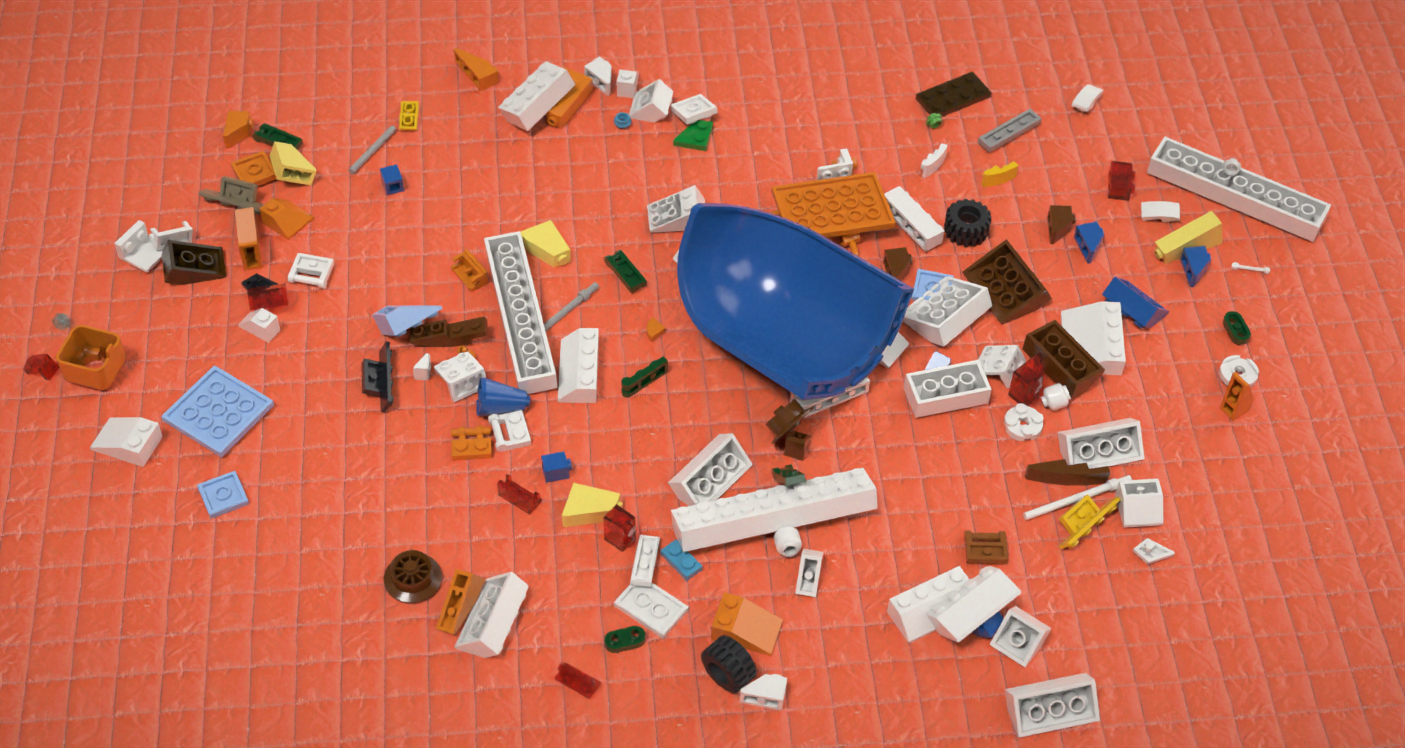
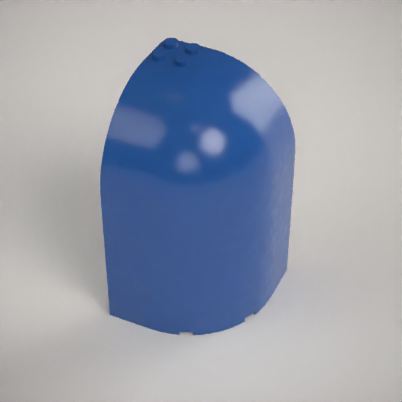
(787, 298)

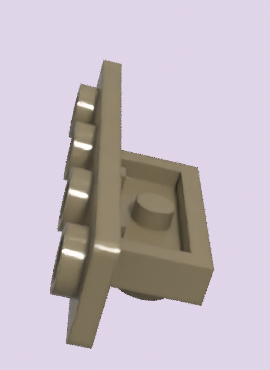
(234, 192)

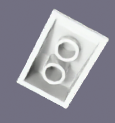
(128, 439)

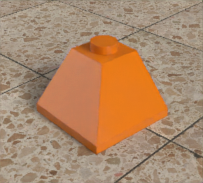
(284, 217)

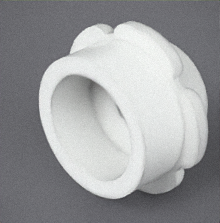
(1231, 170)

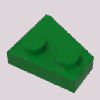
(695, 136)

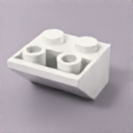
(1140, 502)

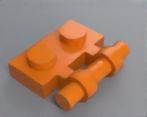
(471, 448)

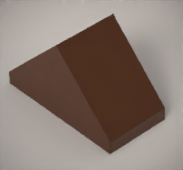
(796, 445)

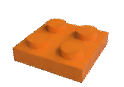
(254, 169)

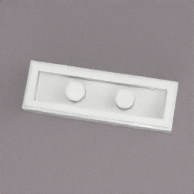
(645, 560)

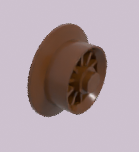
(786, 419)
(412, 577)

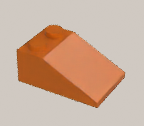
(746, 623)

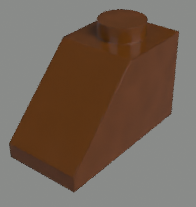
(1059, 221)
(897, 262)

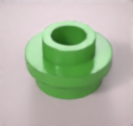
(934, 120)

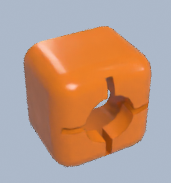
(87, 345)

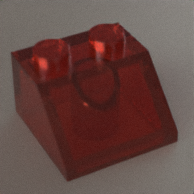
(1027, 381)

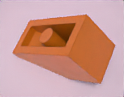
(237, 127)

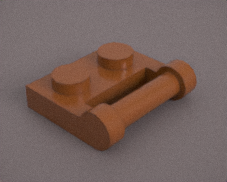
(986, 551)

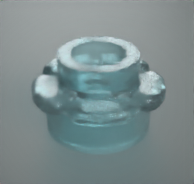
(61, 321)

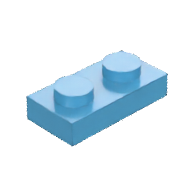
(681, 561)

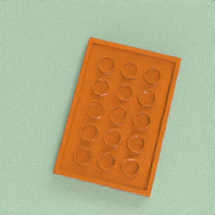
(836, 205)

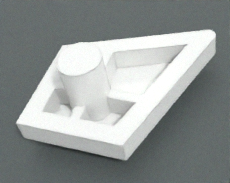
(1152, 552)

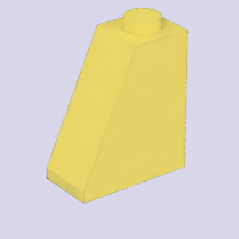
(291, 164)
(546, 244)
(588, 505)

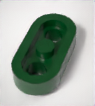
(1239, 330)
(625, 639)

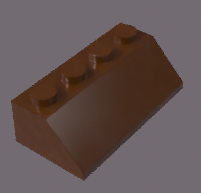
(1063, 358)

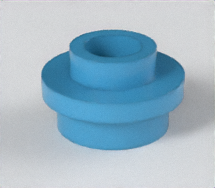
(622, 120)

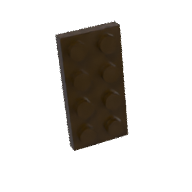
(954, 95)

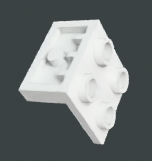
(842, 168)
(137, 248)
(1002, 361)
(461, 375)

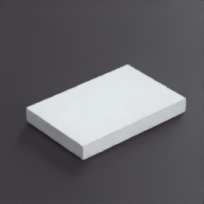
(651, 608)

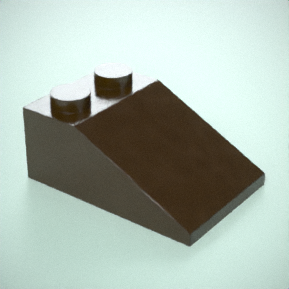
(192, 262)

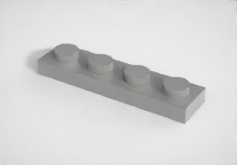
(1009, 130)

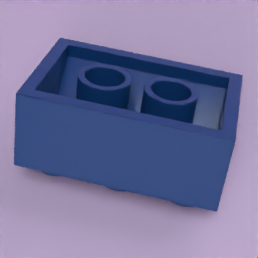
(1134, 302)

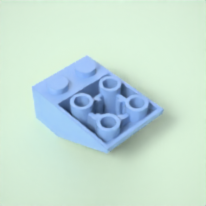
(395, 319)

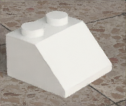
(651, 102)
(1020, 636)

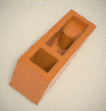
(477, 69)
(1237, 397)
(459, 600)

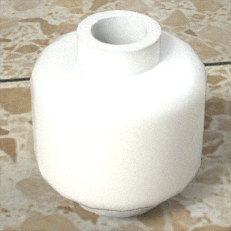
(1055, 397)
(787, 541)

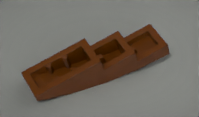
(1060, 473)

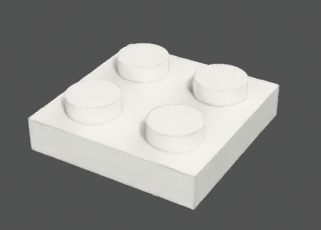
(694, 109)

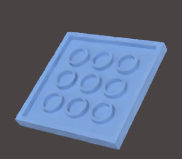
(217, 411)

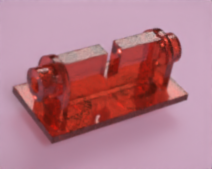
(577, 680)

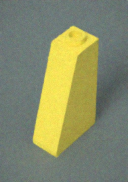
(1201, 232)

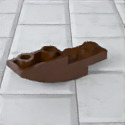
(448, 335)

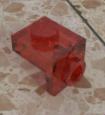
(41, 364)

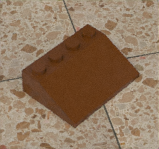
(1010, 283)

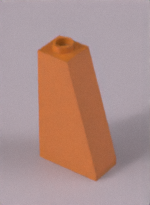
(571, 101)
(248, 238)

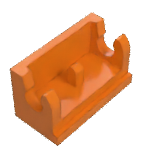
(469, 271)

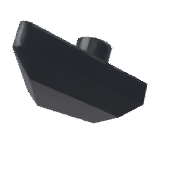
(257, 281)

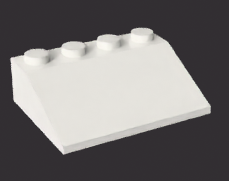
(943, 320)
(1099, 332)

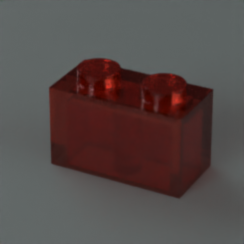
(1120, 180)
(268, 296)
(619, 528)

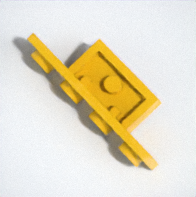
(1082, 517)

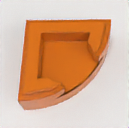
(654, 329)

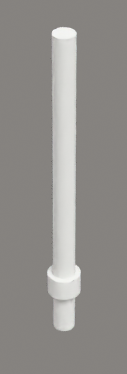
(1110, 485)

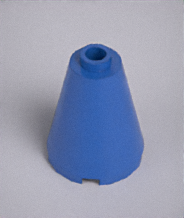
(499, 398)

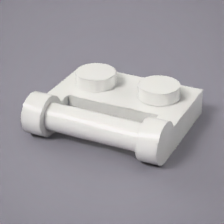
(311, 265)
(516, 430)

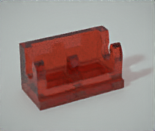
(518, 495)

